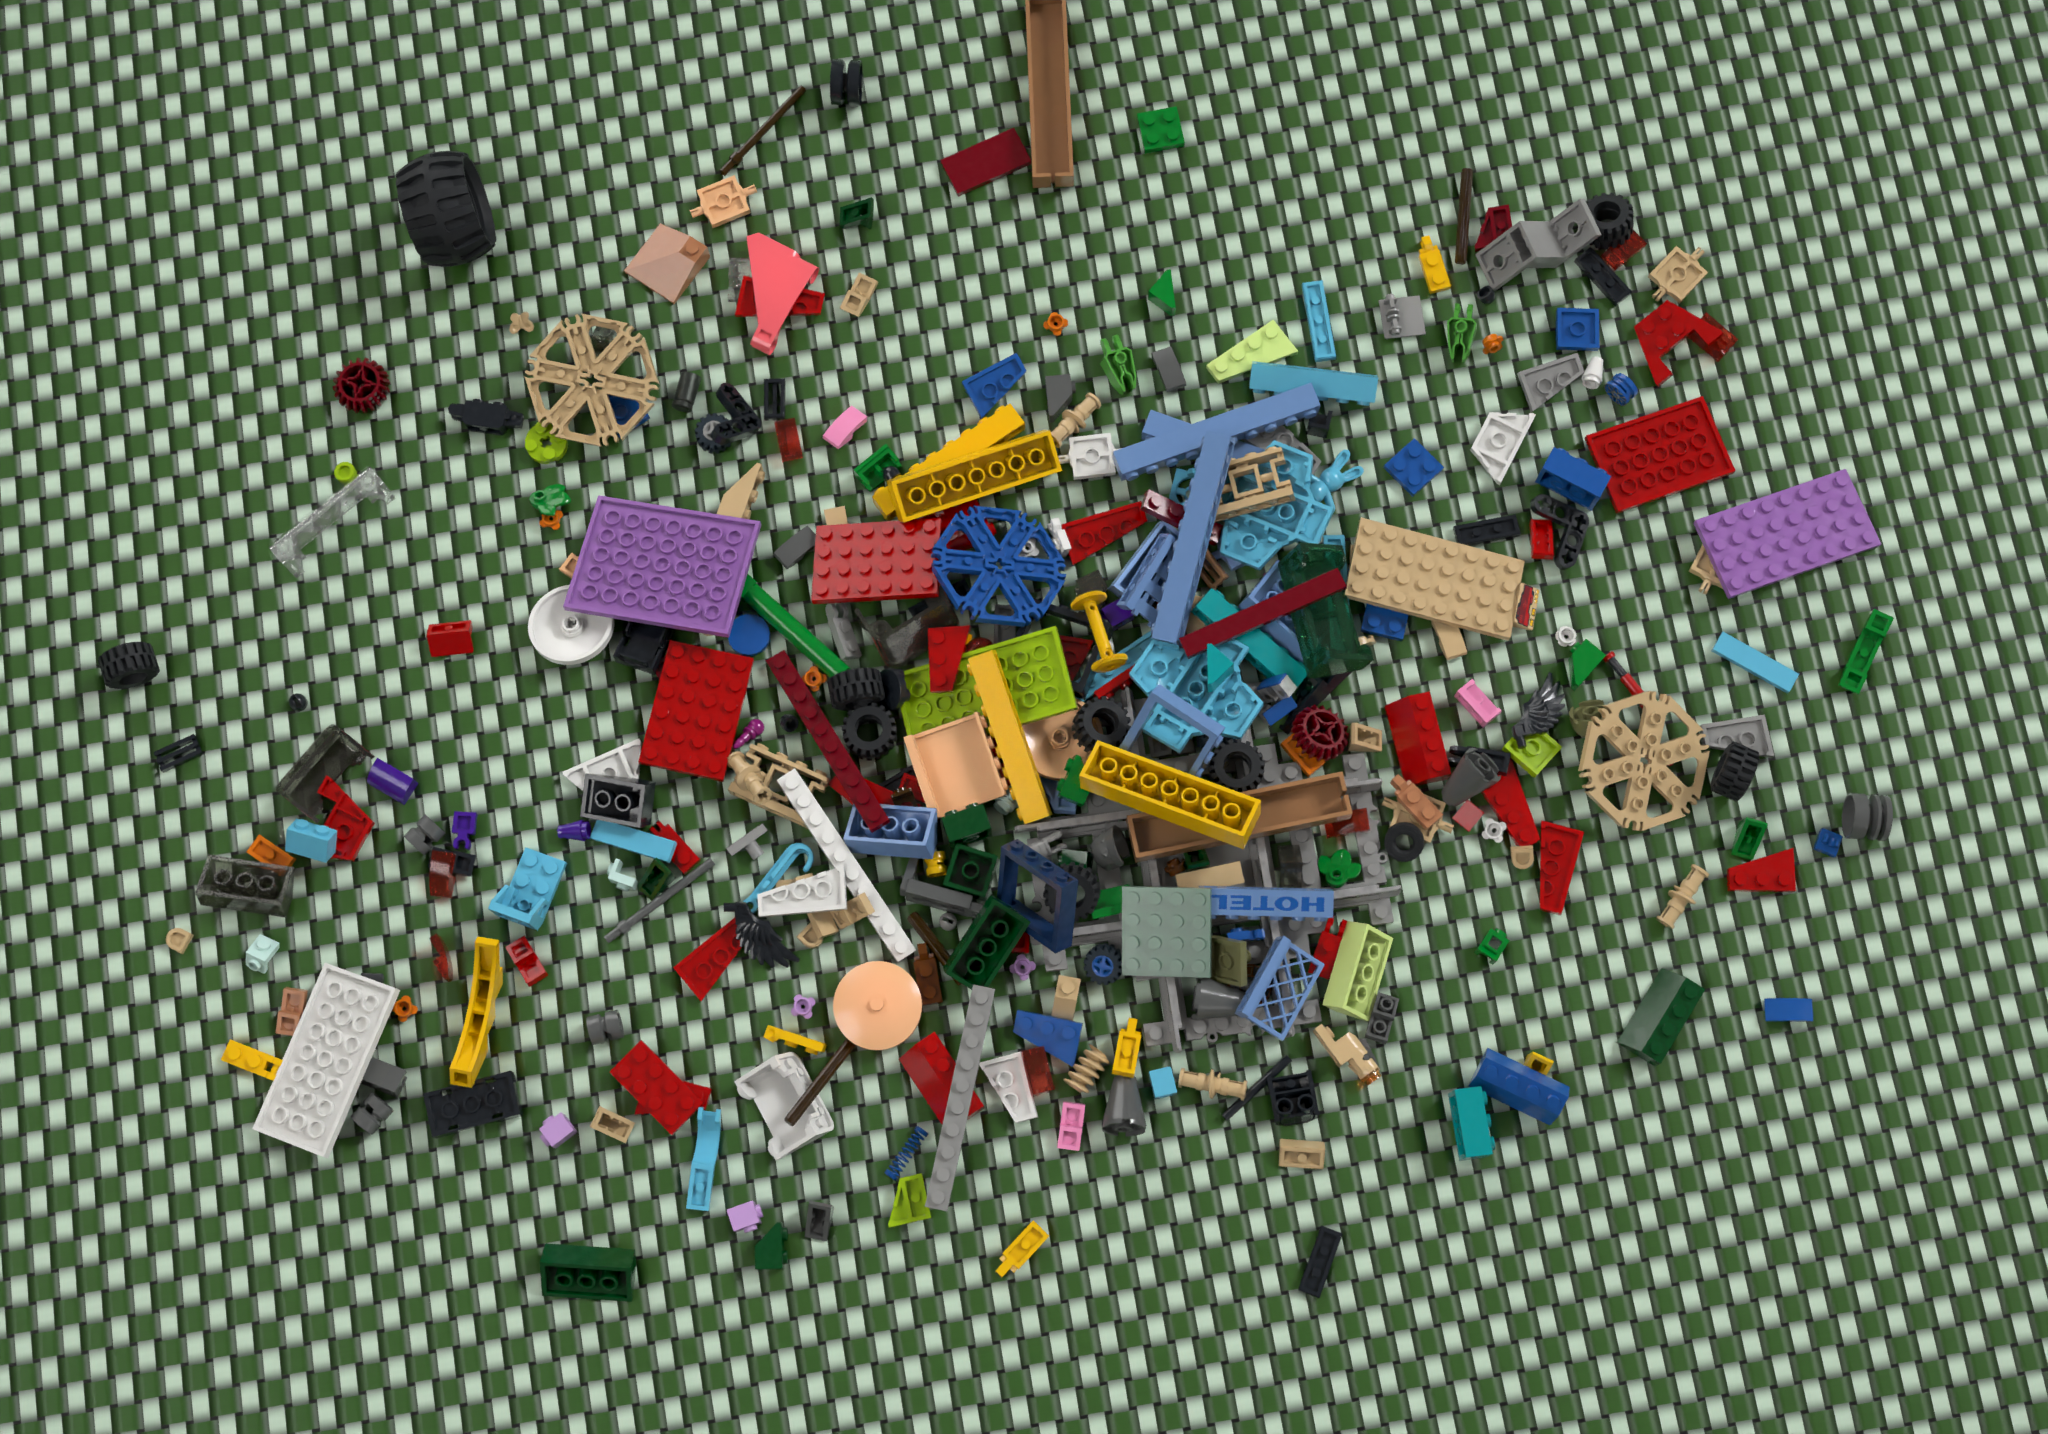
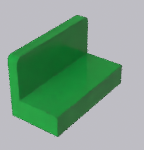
(1109, 902)

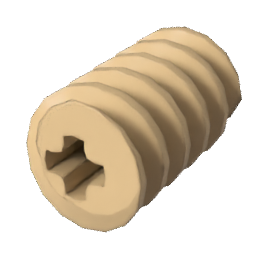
(1087, 1069)

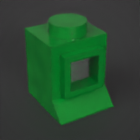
(1493, 944)

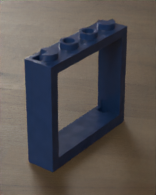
(1056, 936)

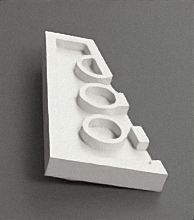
(809, 895)

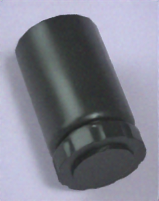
(686, 392)

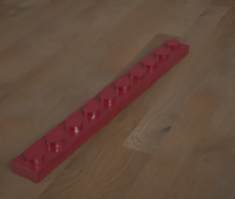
(828, 741)

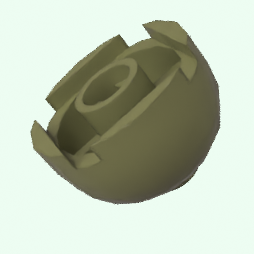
(1582, 715)

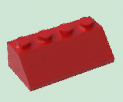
(1418, 739)
(932, 1073)

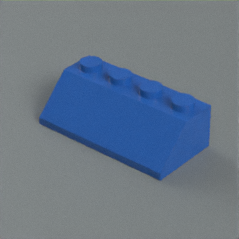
(1520, 1087)

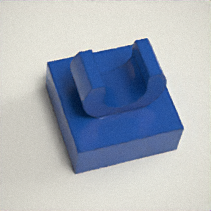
(1828, 842)

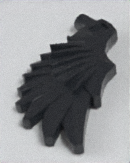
(1539, 712)
(759, 936)

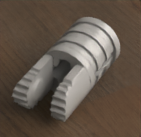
(1043, 848)

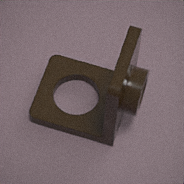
(903, 795)

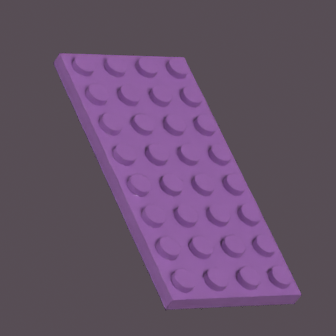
(1786, 533)

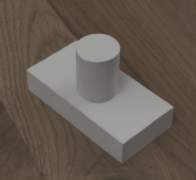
(749, 843)

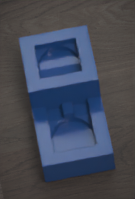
(1788, 1009)

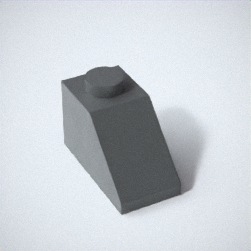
(1059, 394)

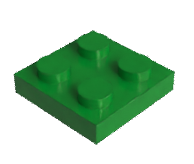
(1160, 129)

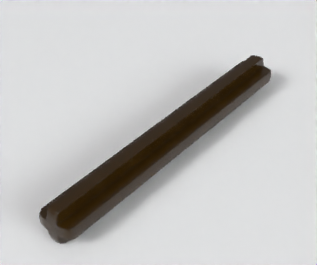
(1463, 216)
(819, 1082)

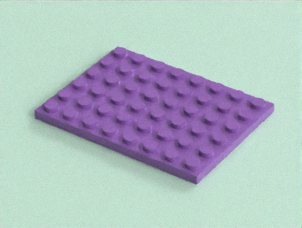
(663, 566)

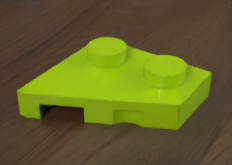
(909, 1202)

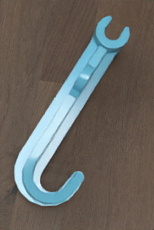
(779, 869)

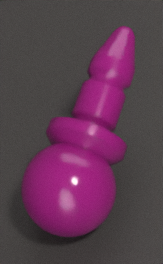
(754, 728)

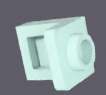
(623, 882)
(260, 953)

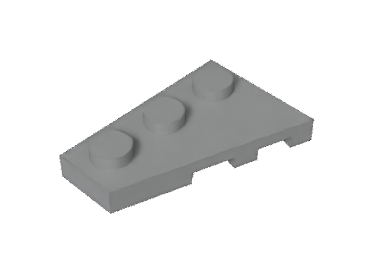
(1548, 379)

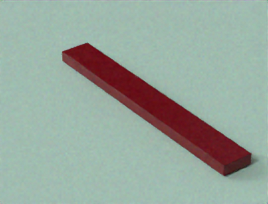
(1263, 613)

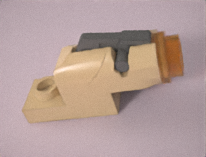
(1350, 1050)

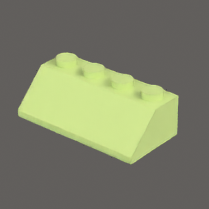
(1357, 970)

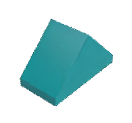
(1218, 667)

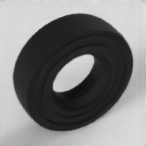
(1400, 854)

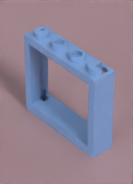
(1184, 711)

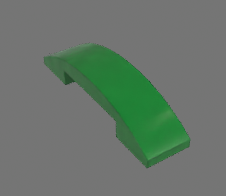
(1864, 651)

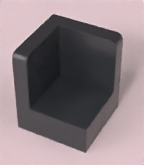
(1319, 425)

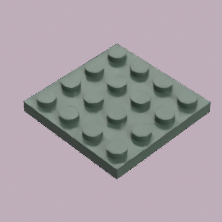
(1166, 931)

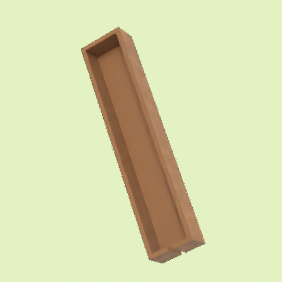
(1049, 93)
(1283, 810)

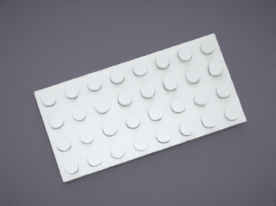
(326, 1060)

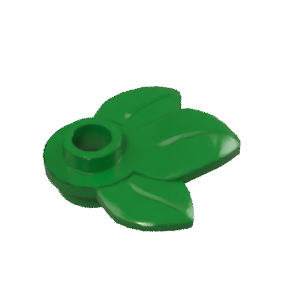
(549, 499)
(1340, 865)

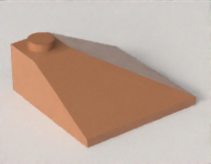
(668, 262)

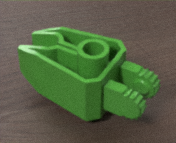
(1461, 332)
(1118, 365)

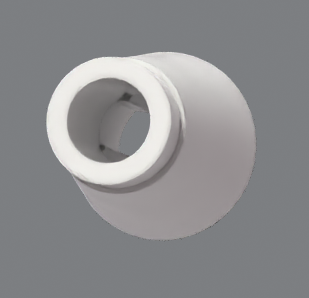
(1593, 374)

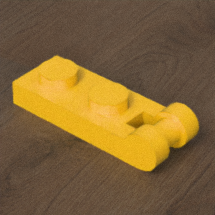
(251, 1059)

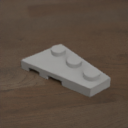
(1746, 731)

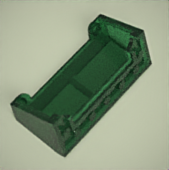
(1326, 627)

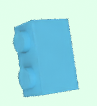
(311, 840)

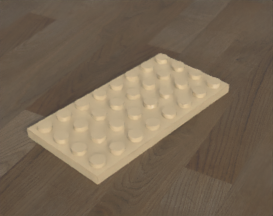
(1434, 579)

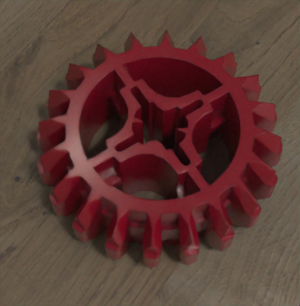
(347, 379)
(1319, 744)

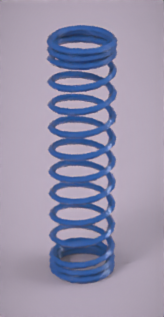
(891, 1174)

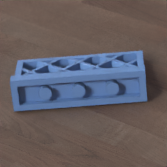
(1263, 978)

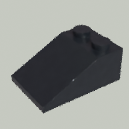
(618, 800)

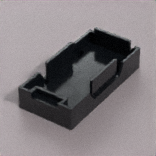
(645, 648)
(472, 1105)

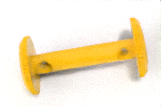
(1089, 602)

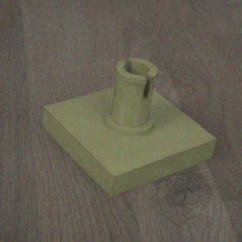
(1229, 961)

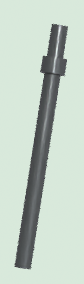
(625, 925)

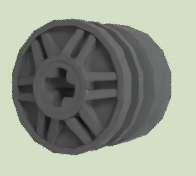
(1867, 816)

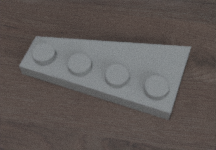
(1284, 436)

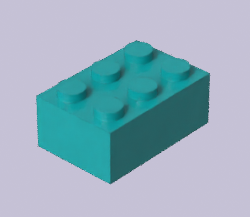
(1471, 1123)

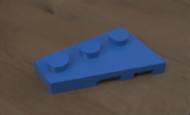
(993, 383)
(1056, 1034)

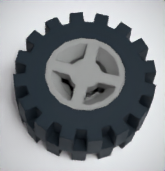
(704, 430)

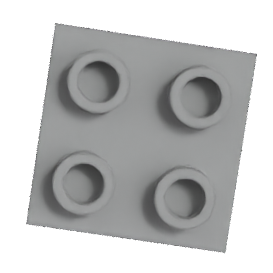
(1401, 316)

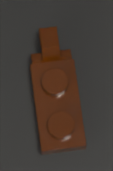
(927, 976)

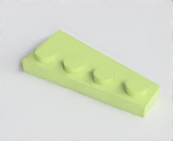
(1265, 345)

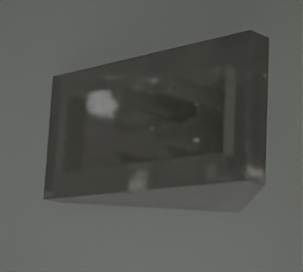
(1289, 866)

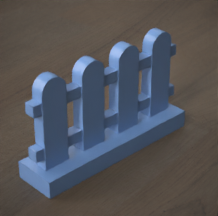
(1145, 584)

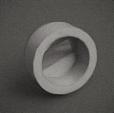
(945, 925)

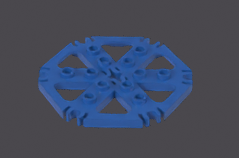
(984, 562)

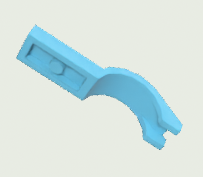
(704, 1160)

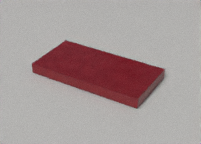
(985, 162)

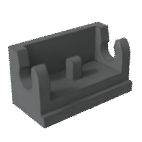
(384, 1077)

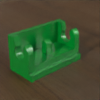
(871, 469)

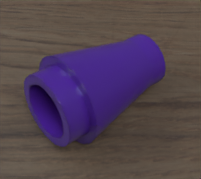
(576, 830)

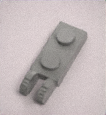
(842, 631)

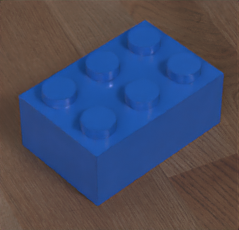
(1573, 478)

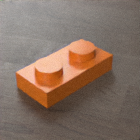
(1307, 765)
(267, 852)

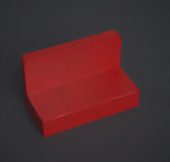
(450, 638)

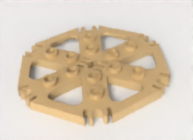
(585, 360)
(1634, 748)

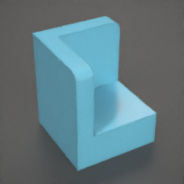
(1162, 1082)

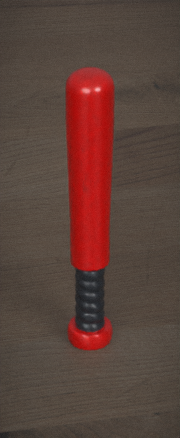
(1625, 677)

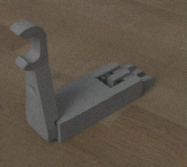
(936, 896)

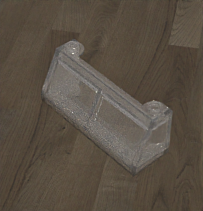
(362, 485)

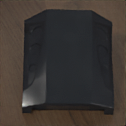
(1293, 1099)

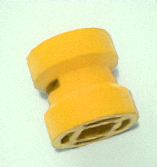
(936, 866)

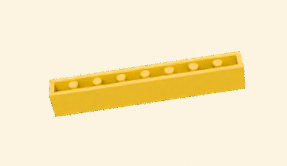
(989, 432)
(1009, 736)

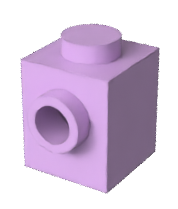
(556, 1130)
(745, 1216)

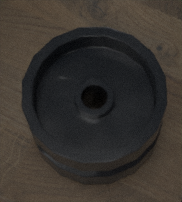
(849, 82)

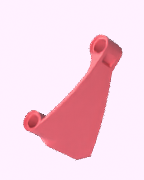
(777, 282)

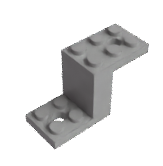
(1538, 244)

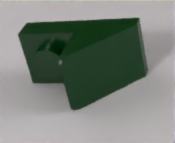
(857, 213)

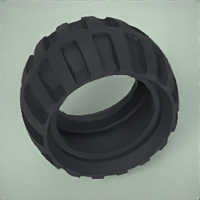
(445, 208)

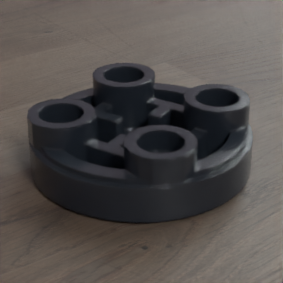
(894, 689)

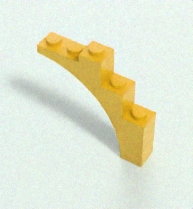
(480, 1013)

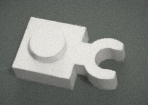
(1059, 537)

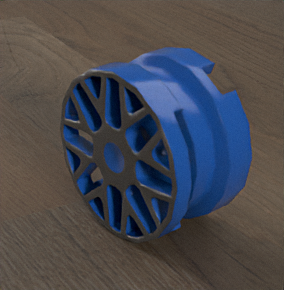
(1621, 389)

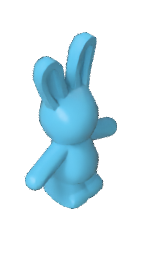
(1332, 479)

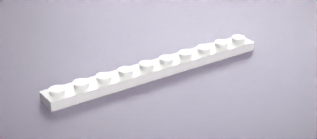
(838, 855)

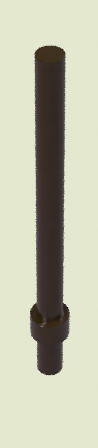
(737, 157)

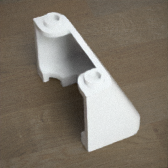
(776, 1089)

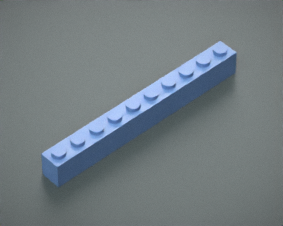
(1237, 423)
(1193, 538)

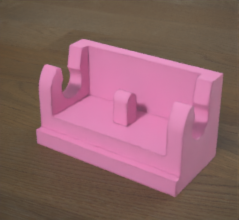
(1477, 703)

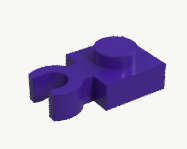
(464, 825)

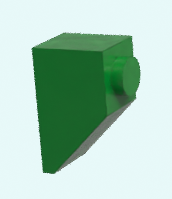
(1583, 661)

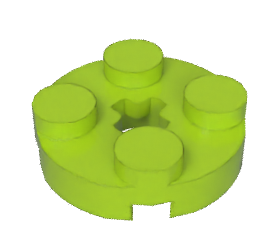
(550, 453)

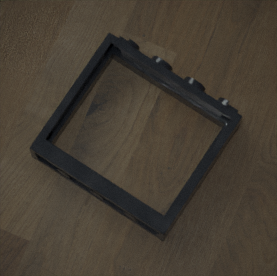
(1080, 689)

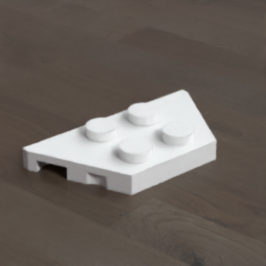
(1500, 441)
(617, 762)

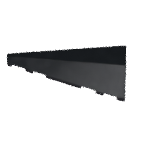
(1312, 692)

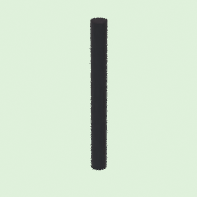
(1258, 1086)

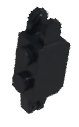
(486, 417)

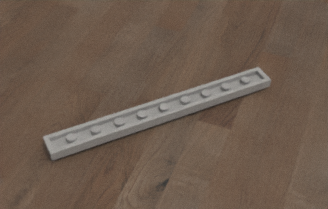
(960, 1098)

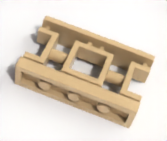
(1255, 499)
(786, 766)

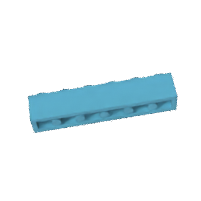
(1326, 383)

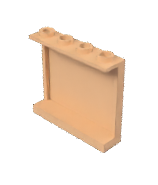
(956, 765)

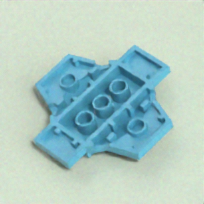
(1261, 534)
(1230, 704)

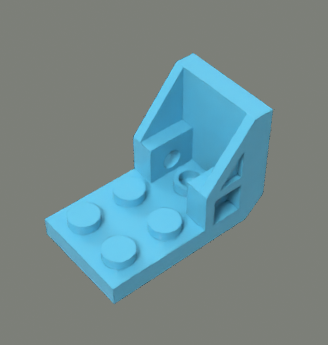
(530, 890)

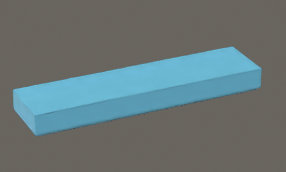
(1318, 321)
(1755, 662)
(633, 840)

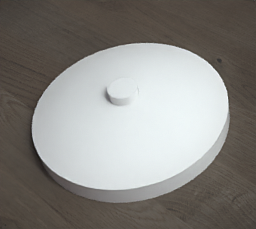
(567, 635)

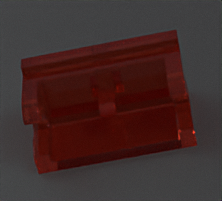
(1719, 347)
(1038, 1071)

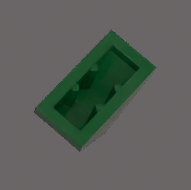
(1196, 860)
(656, 879)

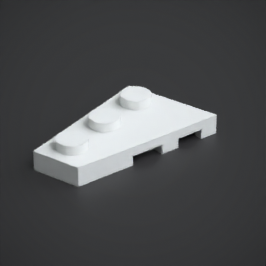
(1012, 1084)

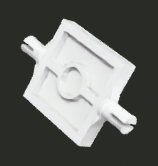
(1090, 456)

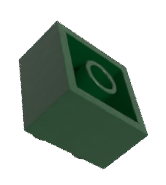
(966, 825)
(971, 871)

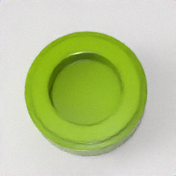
(344, 472)

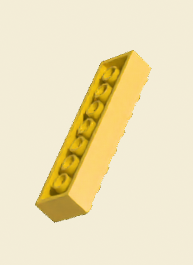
(974, 475)
(1170, 794)

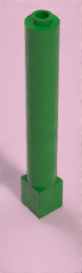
(791, 629)

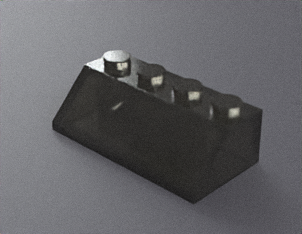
(246, 886)

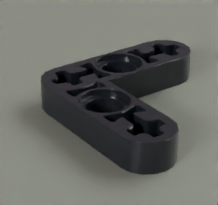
(729, 398)
(1568, 522)

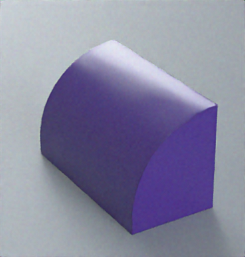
(391, 781)

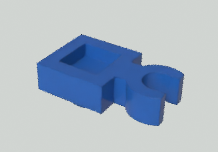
(1240, 934)

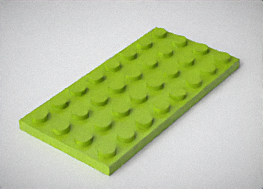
(1033, 671)

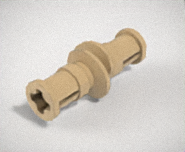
(1075, 418)
(749, 777)
(1682, 896)
(1213, 1084)

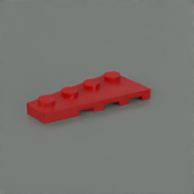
(808, 302)
(1099, 530)
(1512, 808)
(1557, 863)
(709, 960)

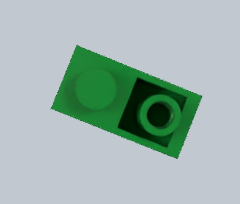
(1069, 787)

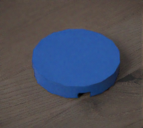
(749, 635)

